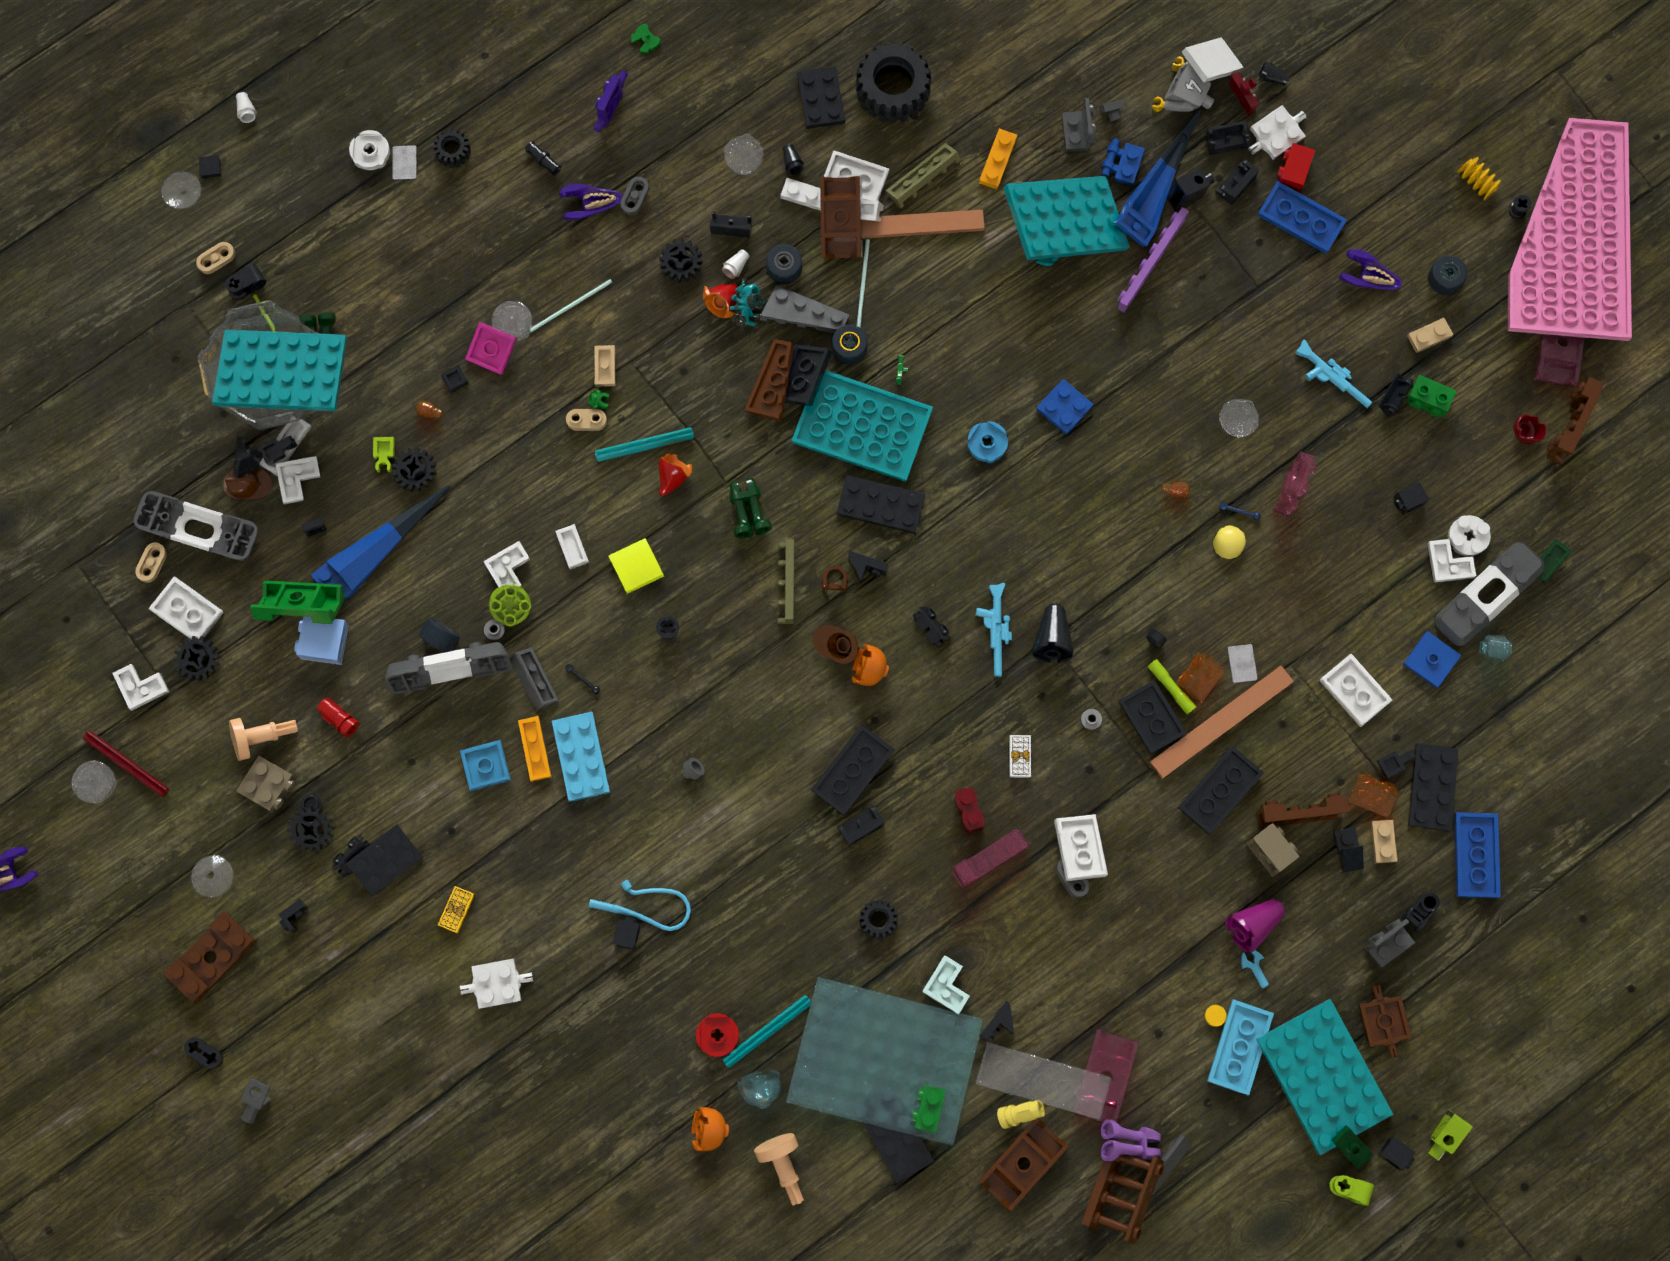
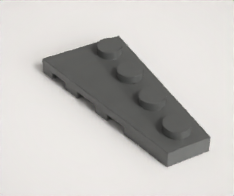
(803, 311)

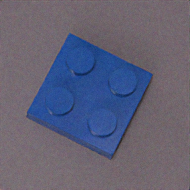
(1064, 406)

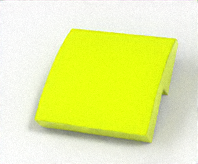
(636, 566)

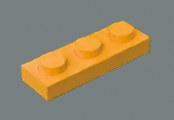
(998, 159)
(534, 748)

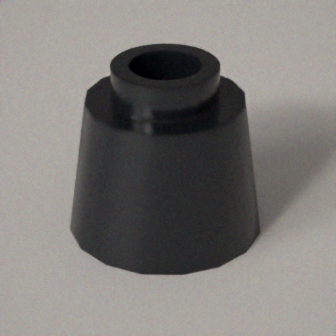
(667, 627)

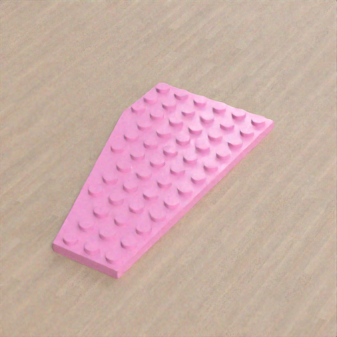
(1576, 247)

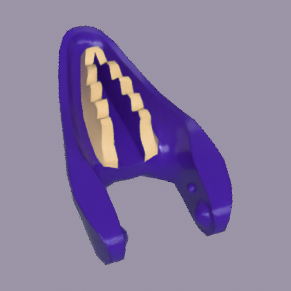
(593, 200)
(1373, 273)
(8, 877)

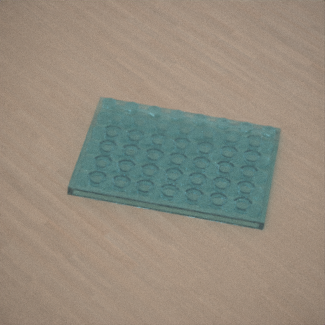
(874, 1052)

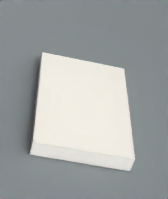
(1212, 59)
(872, 175)
(186, 609)
(1355, 690)
(1080, 847)

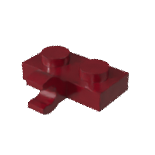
(1242, 91)

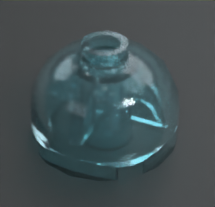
(760, 1089)

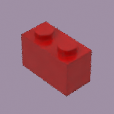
(1296, 166)

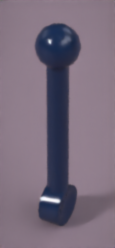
(1223, 506)

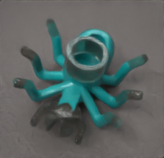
(749, 301)

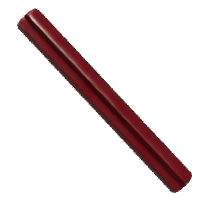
(126, 763)

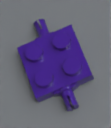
(610, 99)

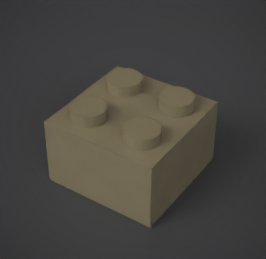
(1273, 849)

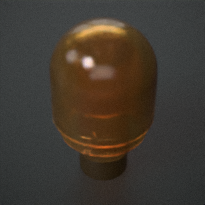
(428, 410)
(1177, 489)

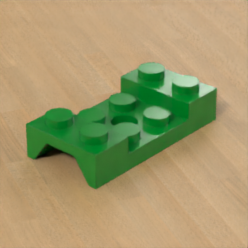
(316, 601)

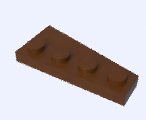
(771, 385)

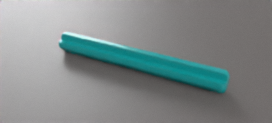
(644, 444)
(767, 1031)

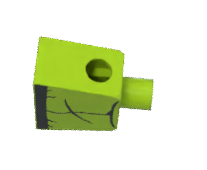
(1455, 1128)

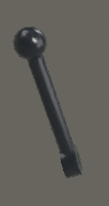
(570, 669)

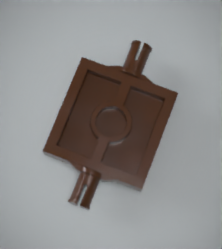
(1384, 1021)

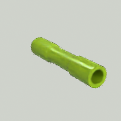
(1163, 676)

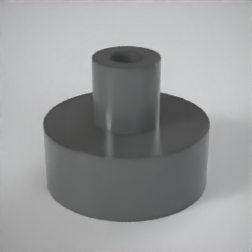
(693, 769)

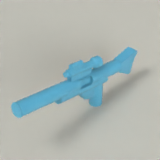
(1336, 374)
(998, 631)

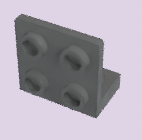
(1078, 128)
(1388, 945)

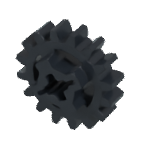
(672, 258)
(405, 467)
(201, 665)
(316, 835)

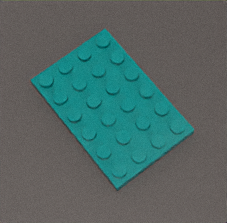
(1065, 217)
(280, 370)
(863, 426)
(1324, 1075)

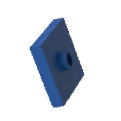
(1431, 659)

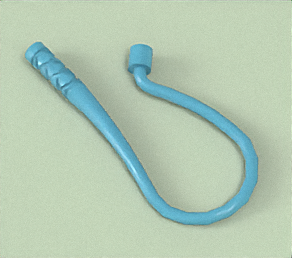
(621, 910)

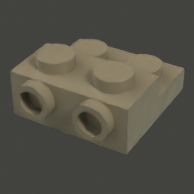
(266, 784)

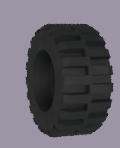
(893, 59)

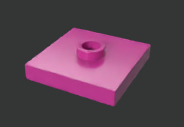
(491, 348)

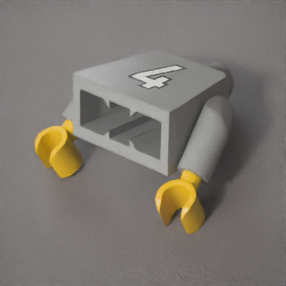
(1186, 90)

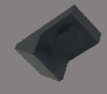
(245, 459)
(862, 563)
(1348, 850)
(1002, 1018)

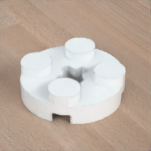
(363, 142)
(1479, 530)

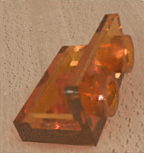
(1201, 676)
(1373, 795)

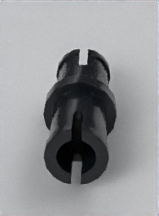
(543, 158)

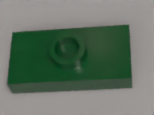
(1553, 559)
(1352, 1147)

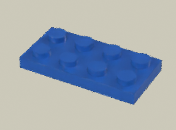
(1302, 217)
(1477, 855)

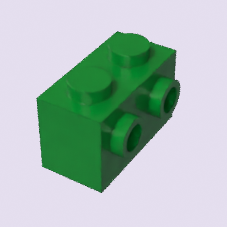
(1431, 396)
(929, 1110)

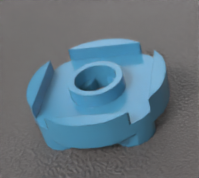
(985, 431)

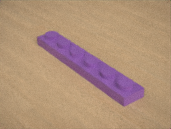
(1148, 265)

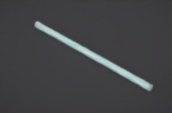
(863, 283)
(570, 305)

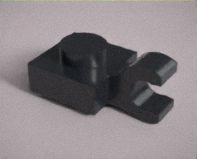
(274, 450)
(1393, 763)

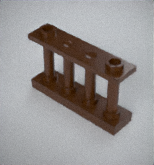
(1101, 1195)

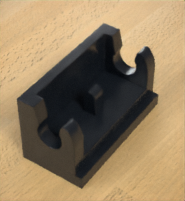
(1227, 138)
(1237, 182)
(731, 225)
(861, 826)

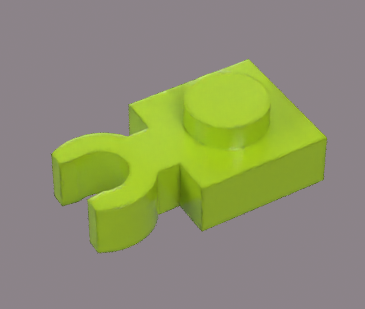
(383, 450)

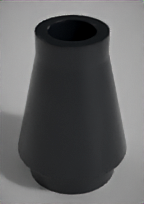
(1273, 74)
(792, 160)

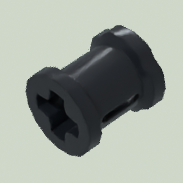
(1522, 201)

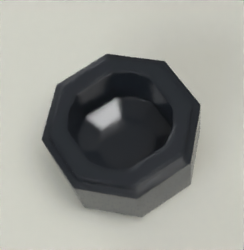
(1155, 638)

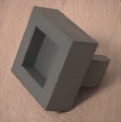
(1111, 108)

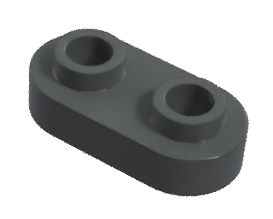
(633, 196)
(1069, 885)

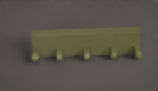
(922, 174)
(788, 582)

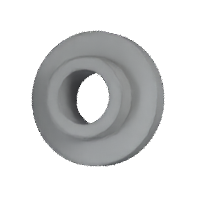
(498, 634)
(1091, 725)

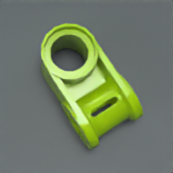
(1355, 1189)

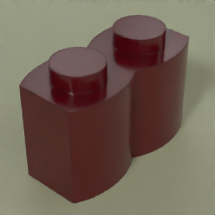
(971, 815)

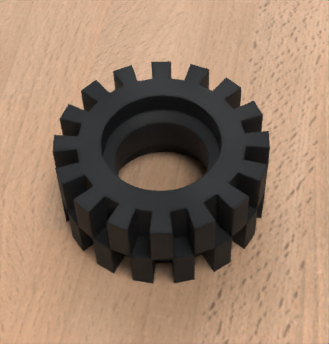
(455, 158)
(888, 910)

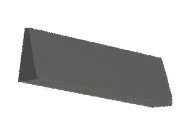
(533, 679)
(1172, 1157)

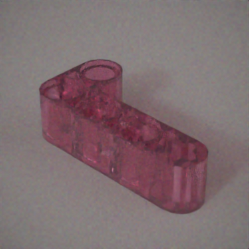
(989, 859)

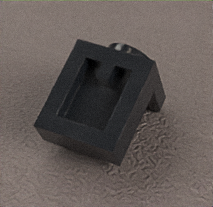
(294, 912)

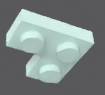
(941, 987)

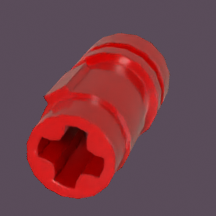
(335, 715)

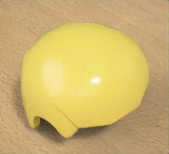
(1229, 542)

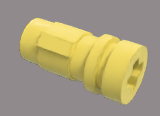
(1022, 1113)

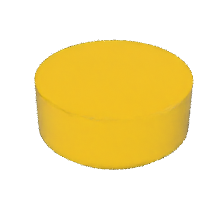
(1215, 1015)

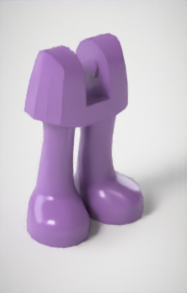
(1112, 1149)

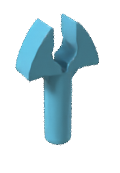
(1255, 967)

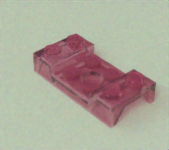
(1559, 363)
(1295, 483)
(1117, 1057)

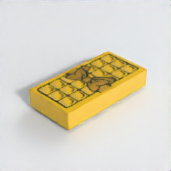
(456, 909)

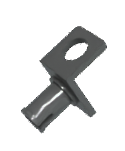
(254, 1100)

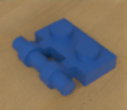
(1128, 165)

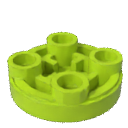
(509, 604)

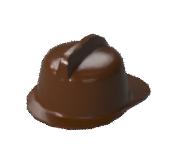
(248, 486)
(835, 644)

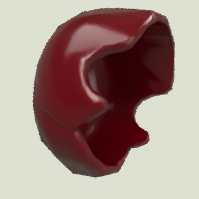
(1529, 429)

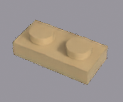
(1430, 335)
(605, 366)
(1383, 841)

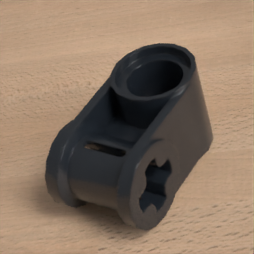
(246, 280)
(1418, 913)

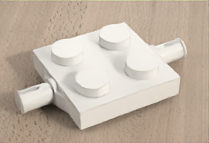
(1277, 132)
(496, 983)

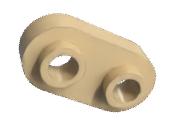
(215, 257)
(586, 421)
(149, 562)

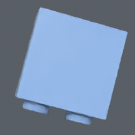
(321, 641)

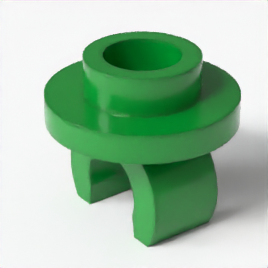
(595, 400)

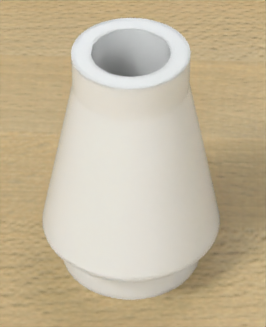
(245, 109)
(734, 266)

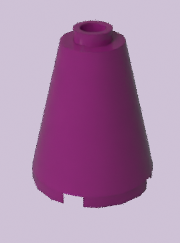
(1255, 924)

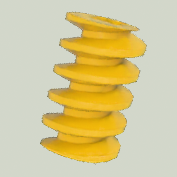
(1479, 177)

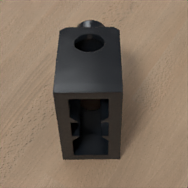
(1189, 189)

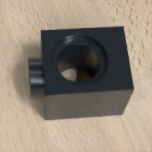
(1410, 498)
(627, 933)
(1397, 1154)

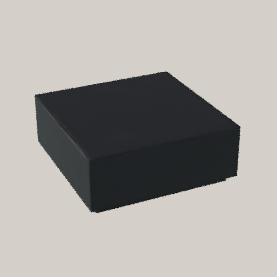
(210, 166)
(455, 379)
(314, 527)

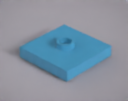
(485, 765)

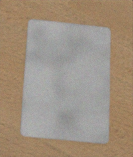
(404, 162)
(1242, 663)

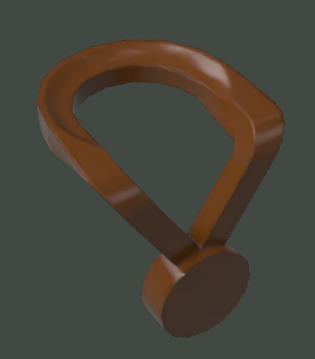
(836, 587)

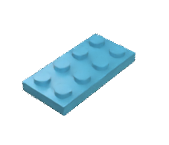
(580, 756)
(1237, 1049)

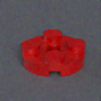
(707, 1028)

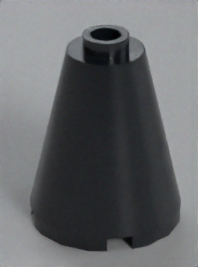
(1053, 636)

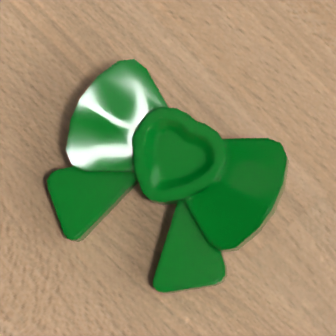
(650, 41)
(900, 369)

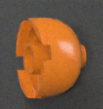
(869, 666)
(709, 1129)

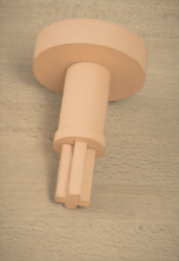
(243, 738)
(777, 1152)

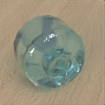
(1495, 648)

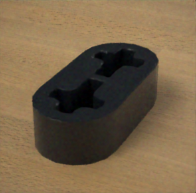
(200, 1057)

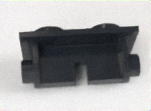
(1393, 397)
(927, 619)
(354, 846)

